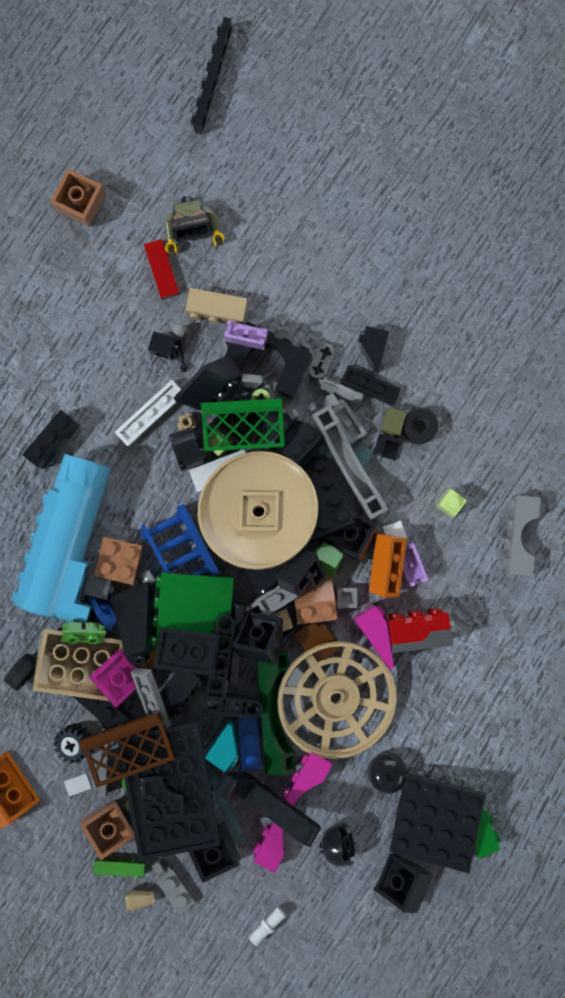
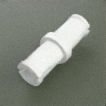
(267, 926)

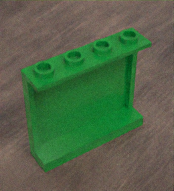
(191, 603)

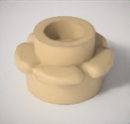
(188, 417)

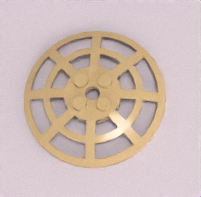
(342, 708)

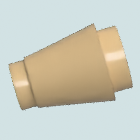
(138, 899)

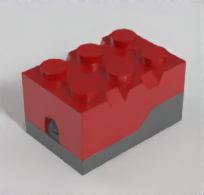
(420, 630)

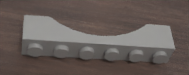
(348, 463)

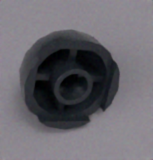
(387, 772)
(338, 845)

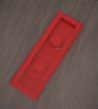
(161, 269)

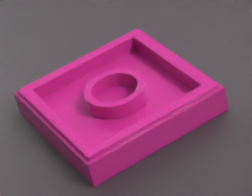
(115, 678)

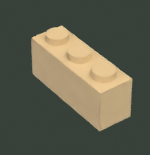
(215, 307)

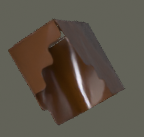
(313, 635)

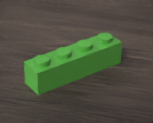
(119, 866)

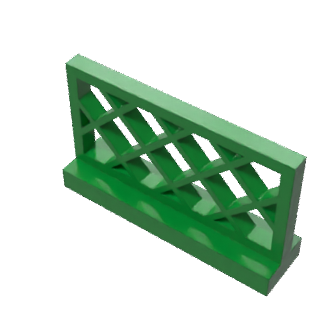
(242, 407)

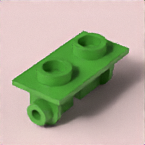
(92, 634)

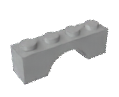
(517, 559)

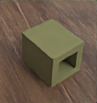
(392, 422)

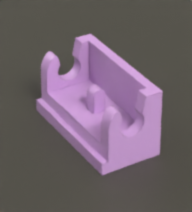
(246, 335)
(413, 569)

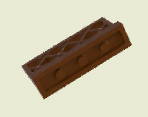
(116, 734)

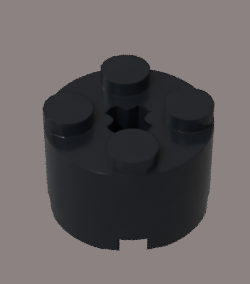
(187, 449)

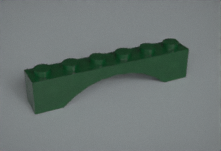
(278, 753)

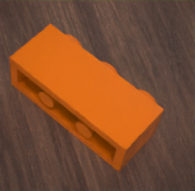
(387, 565)

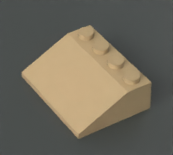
(66, 667)

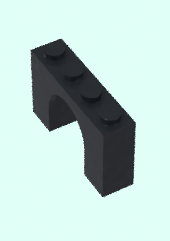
(295, 358)

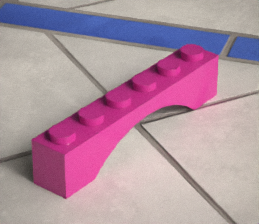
(312, 772)

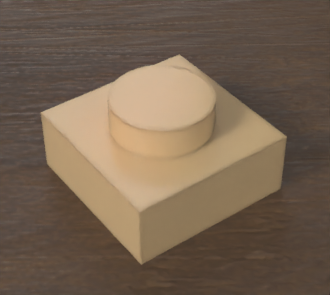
(286, 619)

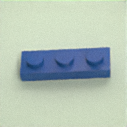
(249, 742)

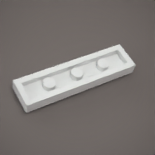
(148, 414)

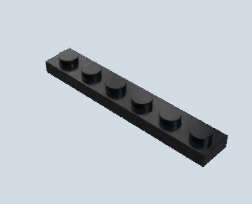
(213, 68)

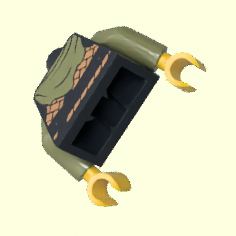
(190, 221)

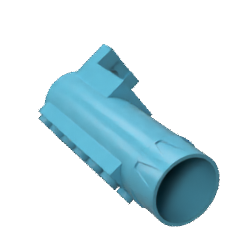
(55, 563)

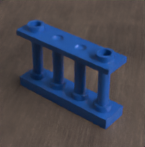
(191, 533)

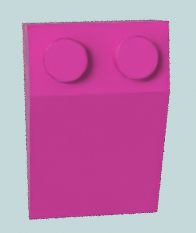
(375, 628)

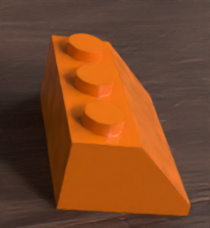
(15, 791)

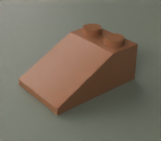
(318, 604)

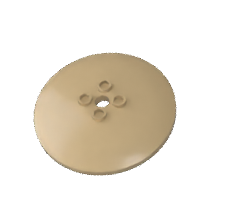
(254, 482)

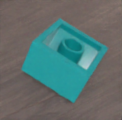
(224, 748)

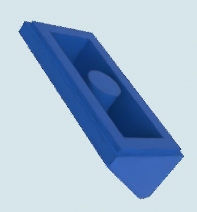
(103, 612)

